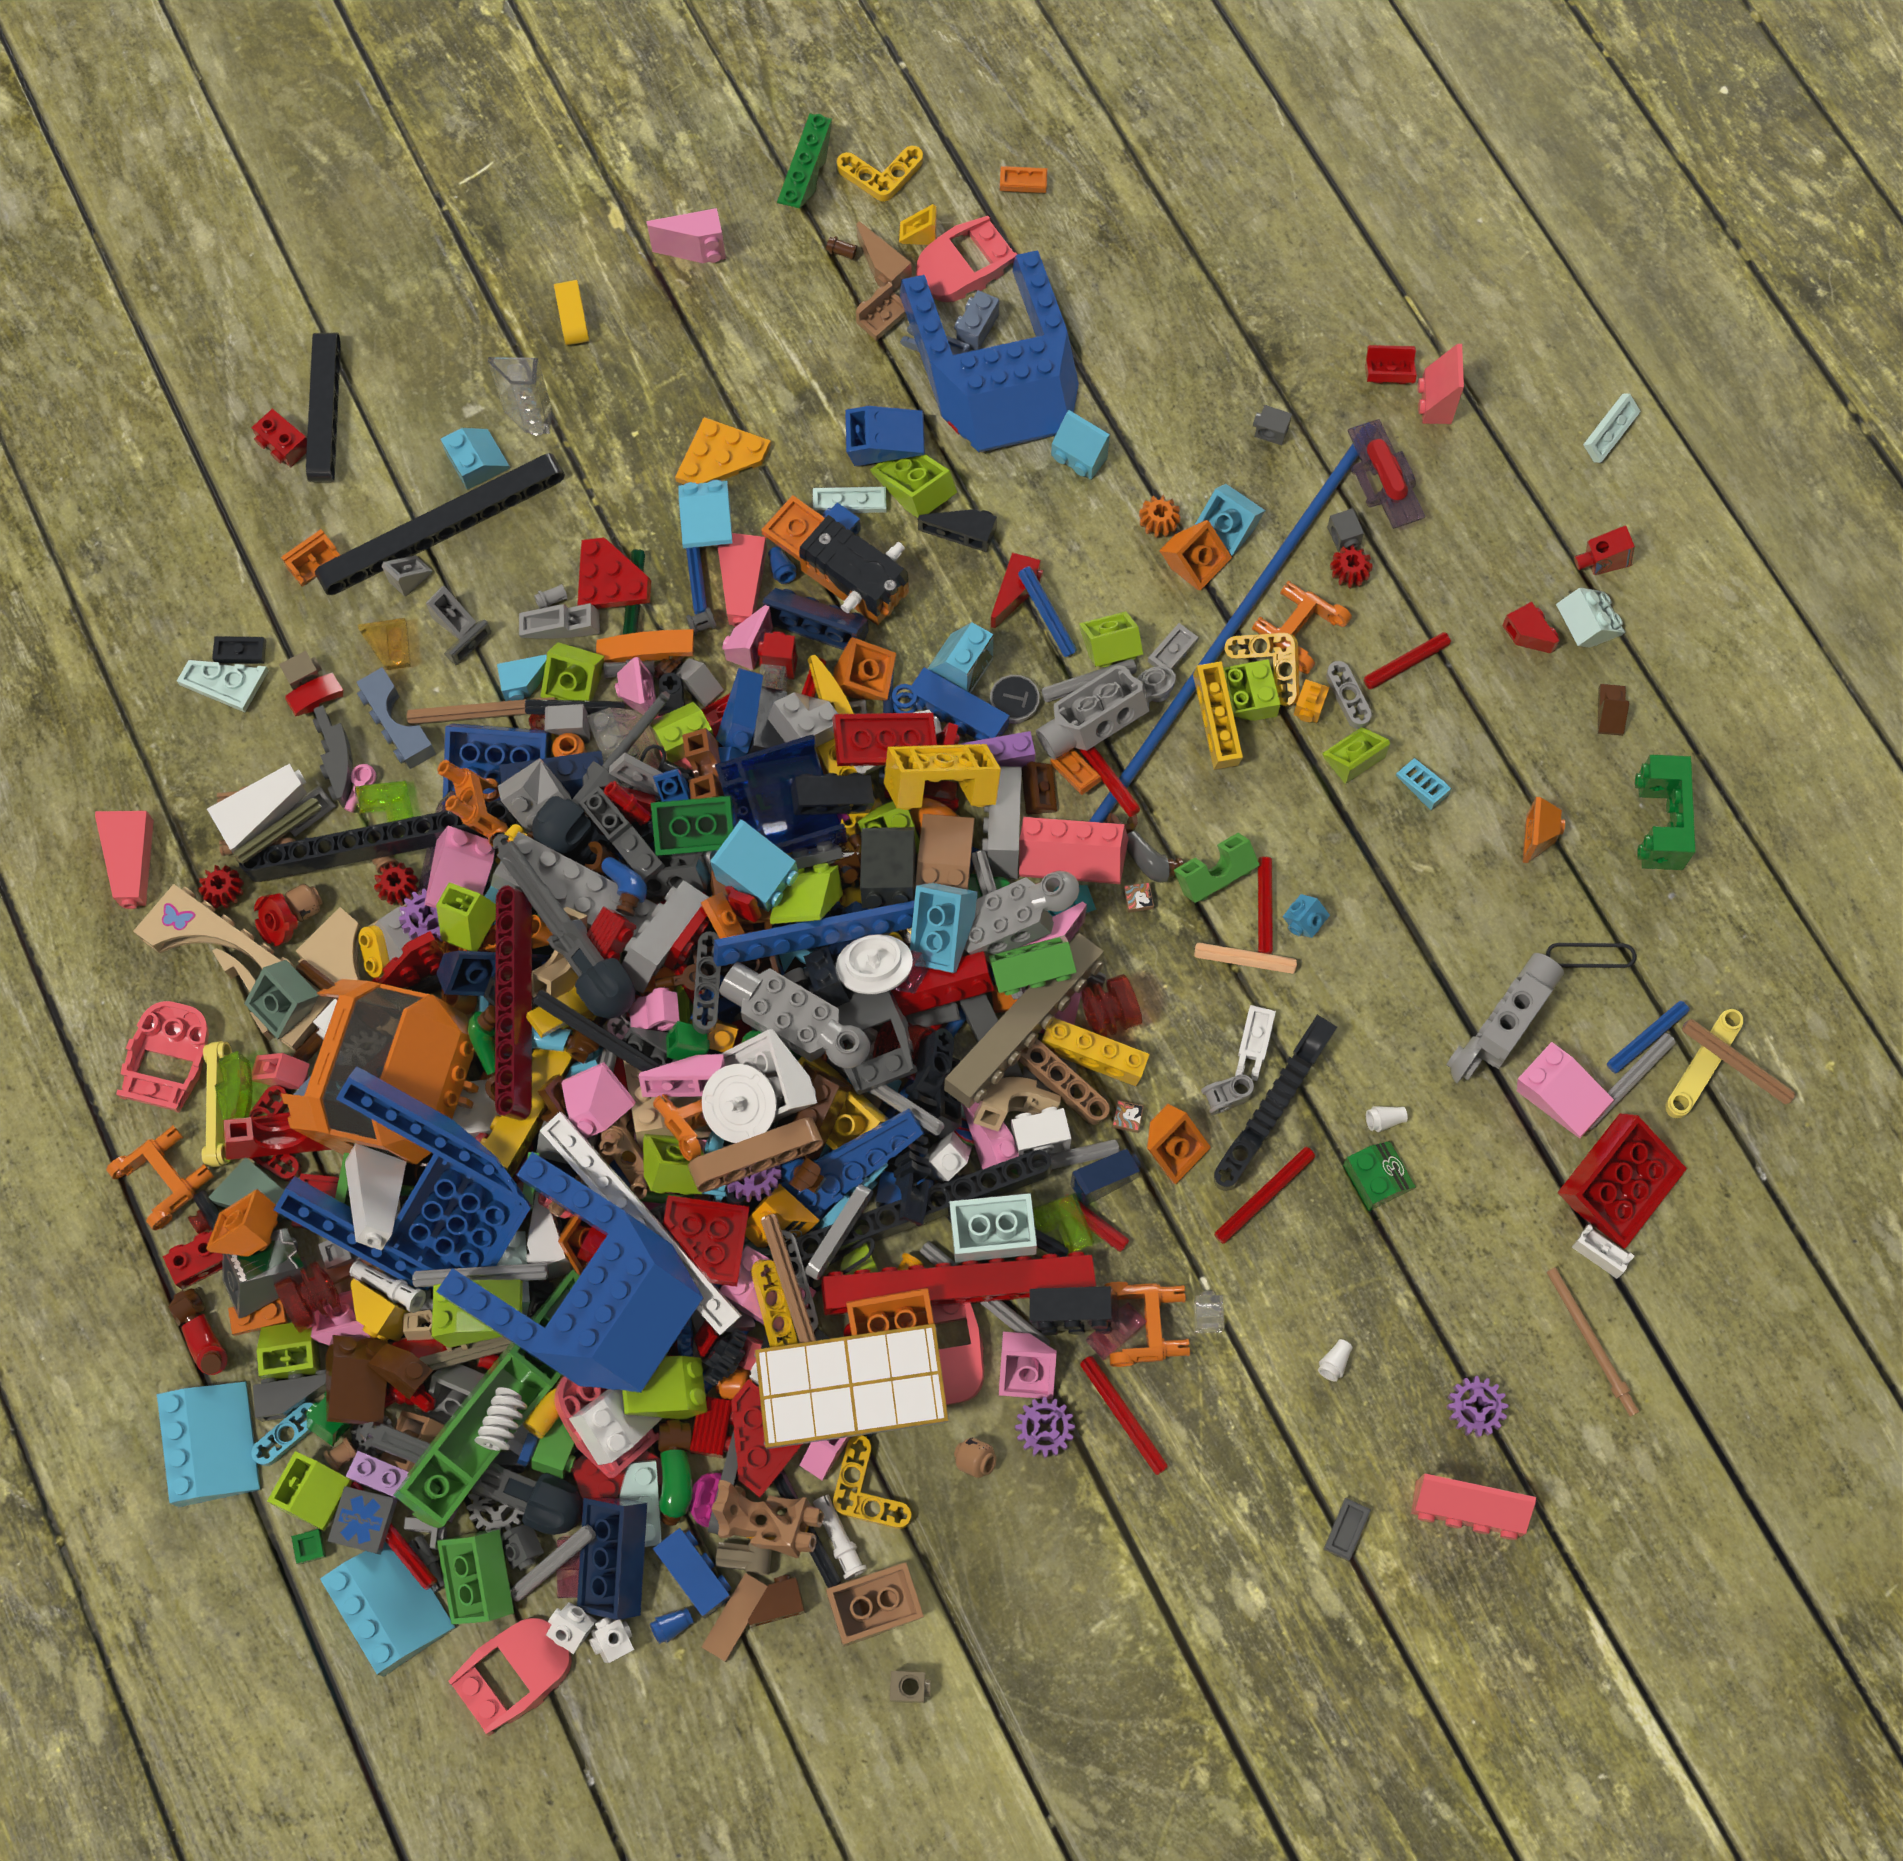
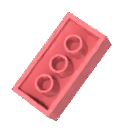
(1079, 847)
(1473, 1506)

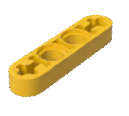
(780, 1308)

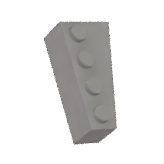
(1003, 825)
(656, 937)

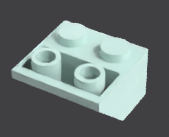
(1590, 617)

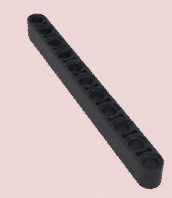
(440, 523)
(288, 858)
(947, 1191)

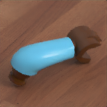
(577, 1045)

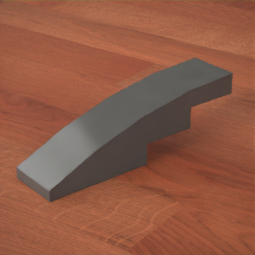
(981, 1019)

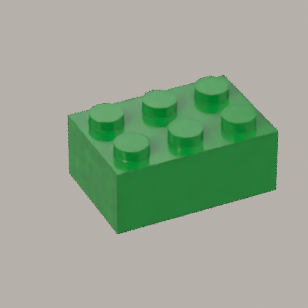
(691, 824)

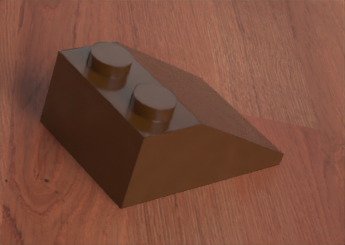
(353, 1388)

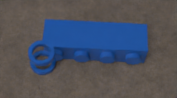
(952, 705)

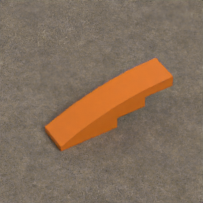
(647, 645)

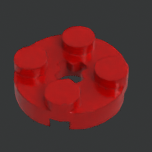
(275, 919)

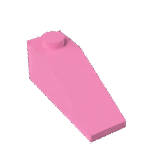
(681, 1077)
(990, 1145)

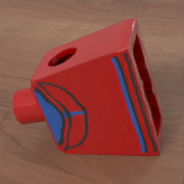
(1607, 552)

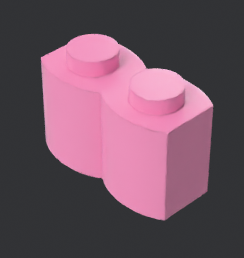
(656, 1011)

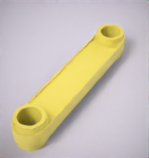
(1702, 1066)
(214, 1152)

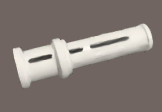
(396, 1290)
(844, 1549)

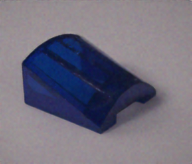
(763, 796)

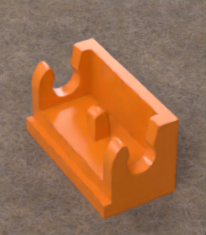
(308, 556)

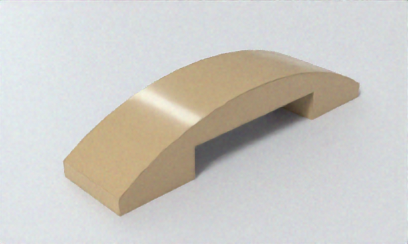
(234, 968)

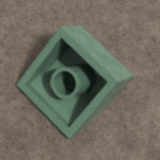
(281, 998)

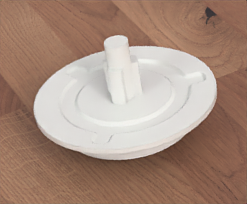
(874, 964)
(739, 1102)

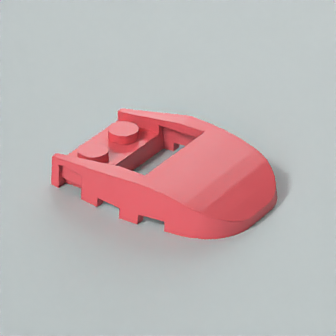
(947, 270)
(169, 1031)
(961, 1365)
(571, 1399)
(534, 1658)

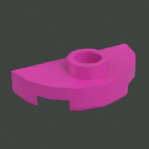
(703, 1497)

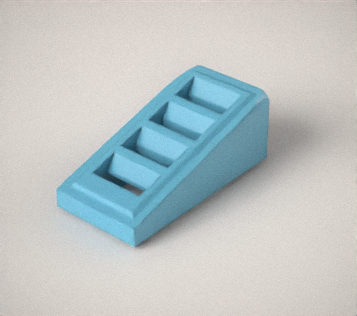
(1424, 795)

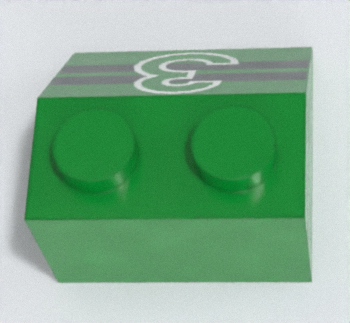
(1378, 1174)

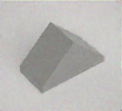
(406, 573)
(449, 613)
(699, 681)
(567, 720)

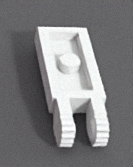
(1255, 1039)

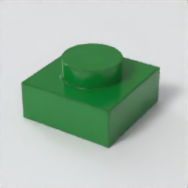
(308, 1546)

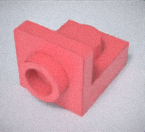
(750, 1346)

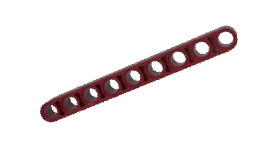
(513, 1003)

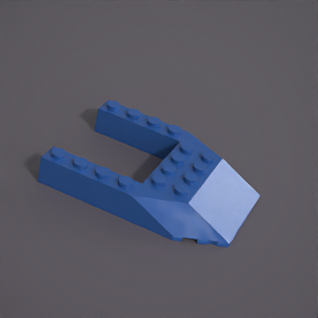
(1002, 390)
(456, 1213)
(619, 1310)

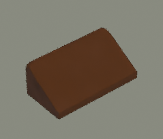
(1038, 788)

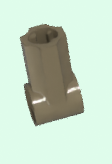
(744, 1557)

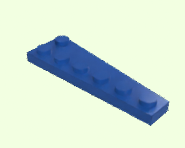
(856, 1160)

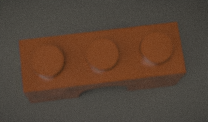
(703, 754)

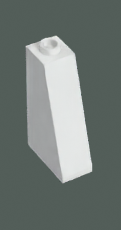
(257, 806)
(374, 1193)

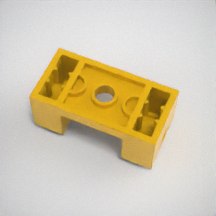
(968, 764)

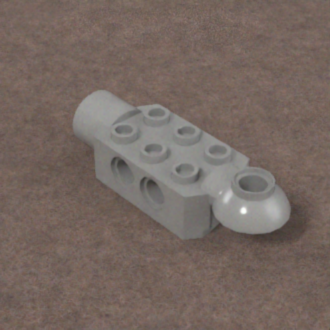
(1103, 708)
(1019, 913)
(795, 1014)
(1508, 1018)

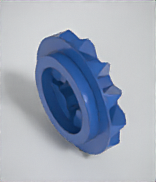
(685, 1340)

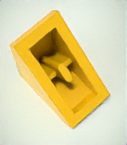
(920, 227)

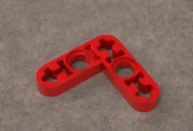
(278, 1107)

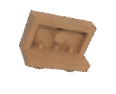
(880, 312)

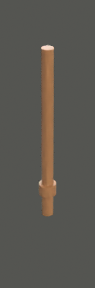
(1618, 1388)

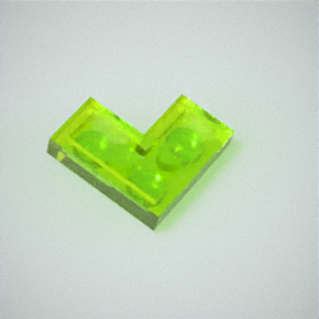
(390, 796)
(1068, 1218)

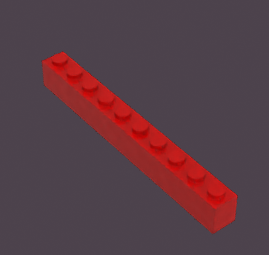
(936, 989)
(961, 1283)

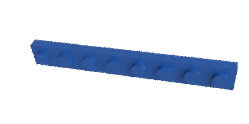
(813, 933)

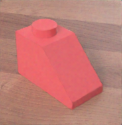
(280, 1070)

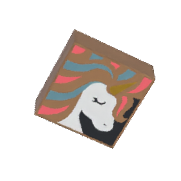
(1138, 897)
(1127, 1116)

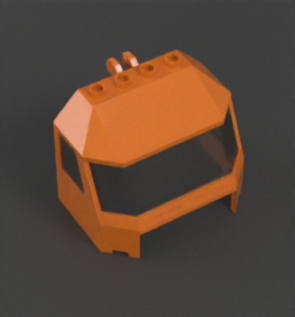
(397, 1037)

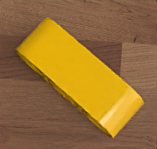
(571, 312)

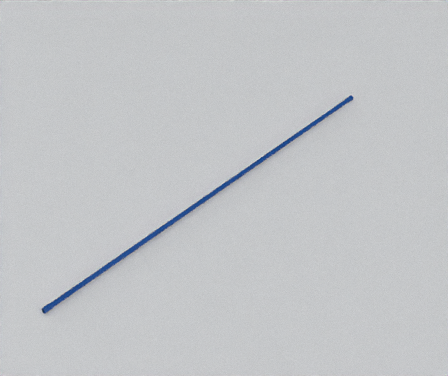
(1185, 693)

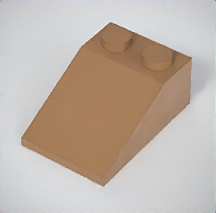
(945, 851)
(874, 1604)

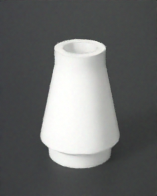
(1385, 1117)
(1335, 1361)

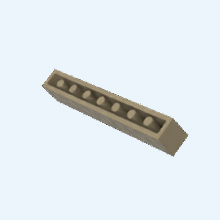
(1020, 1027)

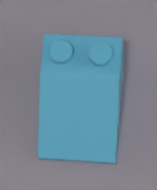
(705, 514)
(942, 924)

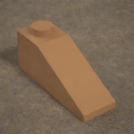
(884, 261)

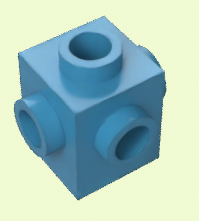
(1305, 916)

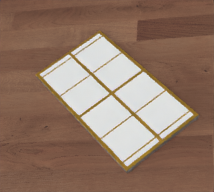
(851, 1386)

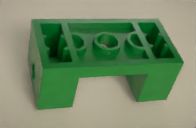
(1668, 779)

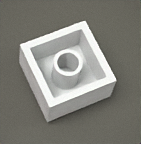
(1041, 1131)

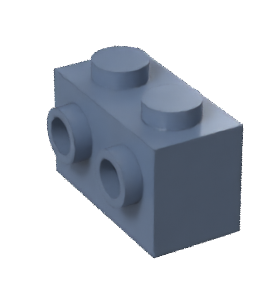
(977, 320)

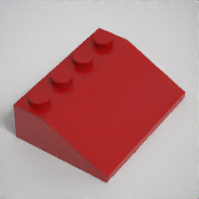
(1622, 1179)

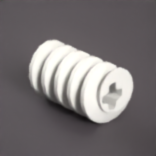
(500, 1420)

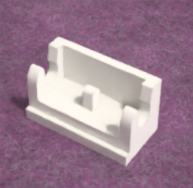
(1602, 1252)

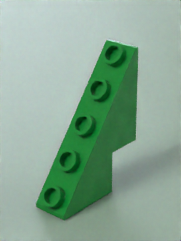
(807, 160)

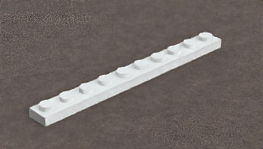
(608, 1184)

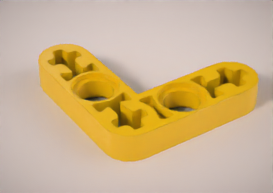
(883, 179)
(1280, 657)
(861, 1499)

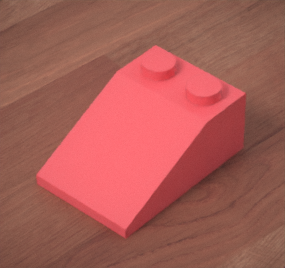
(1441, 387)

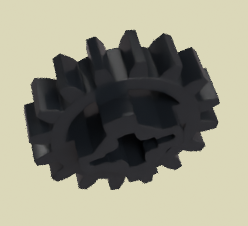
(725, 1357)

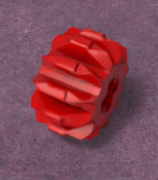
(1346, 558)
(391, 876)
(212, 890)

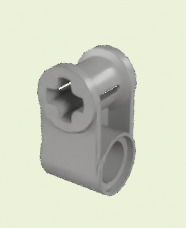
(1226, 1094)

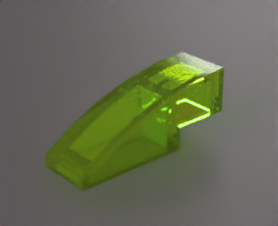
(236, 1090)

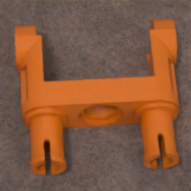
(1307, 605)
(472, 812)
(682, 1123)
(182, 1188)
(1157, 1347)

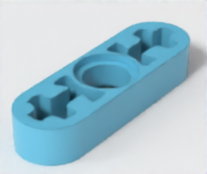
(275, 1453)

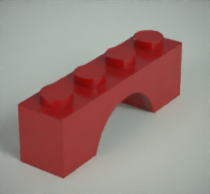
(249, 1139)

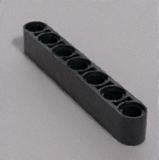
(323, 407)

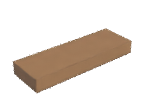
(734, 1618)

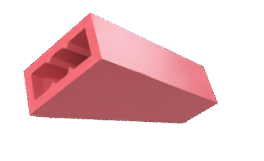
(742, 575)
(127, 853)

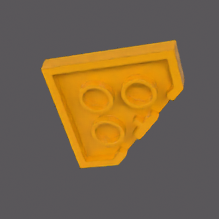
(720, 453)

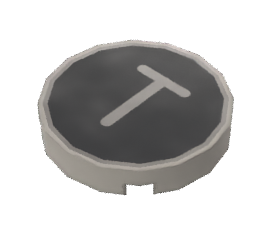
(1015, 697)

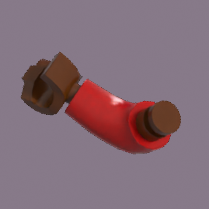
(199, 1336)

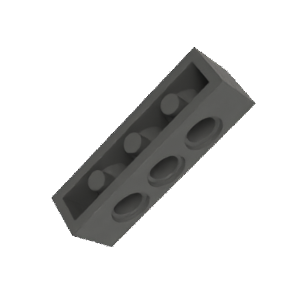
(678, 867)

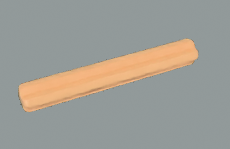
(1245, 958)

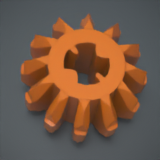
(1168, 517)

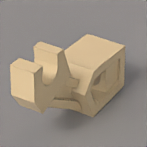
(414, 1331)

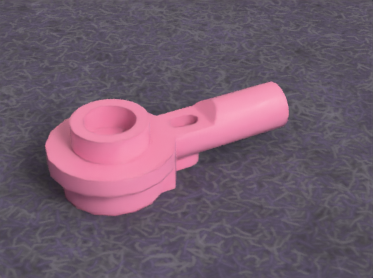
(360, 776)

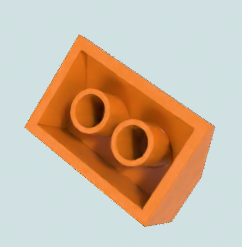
(890, 1312)

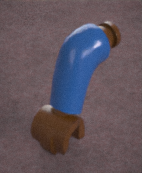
(630, 884)
(802, 1174)

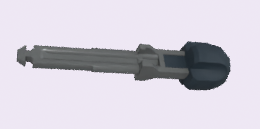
(562, 822)
(601, 982)
(548, 1504)

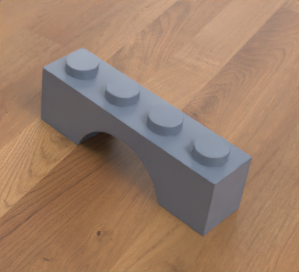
(381, 695)

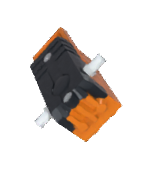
(840, 560)

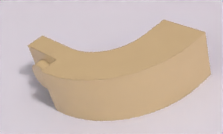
(556, 974)
(1012, 1095)

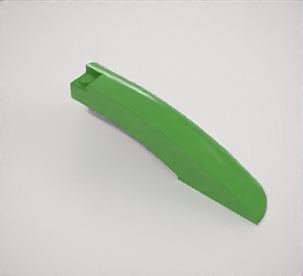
(453, 1458)

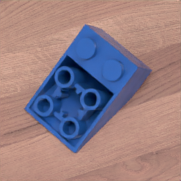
(883, 434)

